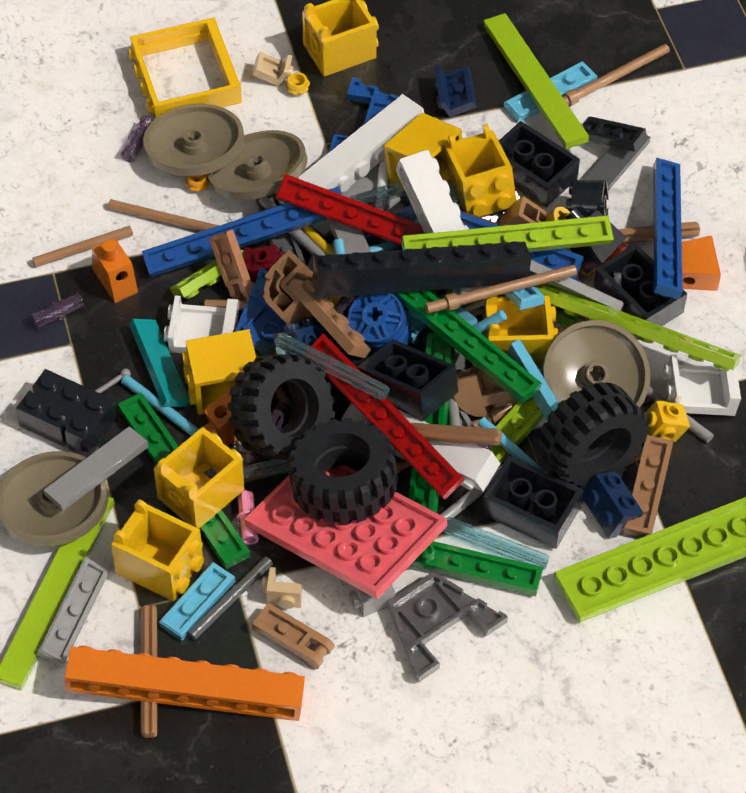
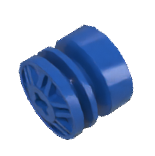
(391, 321)

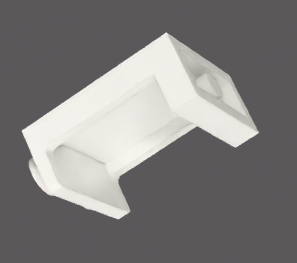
(198, 322)
(702, 388)

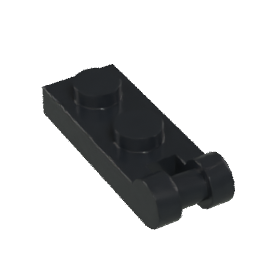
(614, 133)

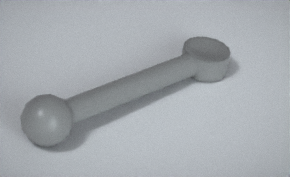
(124, 372)

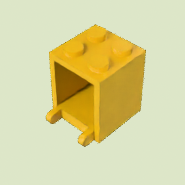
(339, 34)
(420, 135)
(480, 173)
(530, 326)
(213, 364)
(183, 481)
(157, 551)

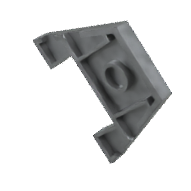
(431, 609)

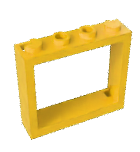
(178, 37)

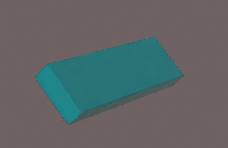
(159, 363)

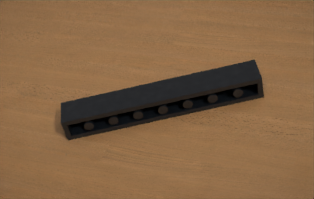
(419, 269)

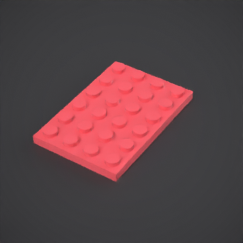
(360, 553)

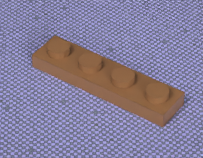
(332, 321)
(649, 484)

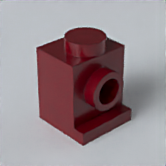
(261, 257)

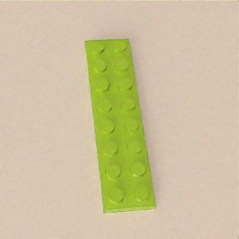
(655, 561)

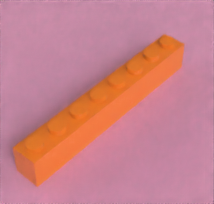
(184, 683)

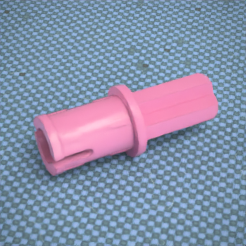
(246, 506)

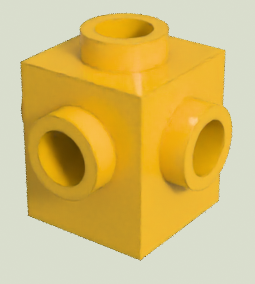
(667, 420)

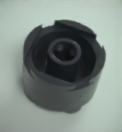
(588, 196)

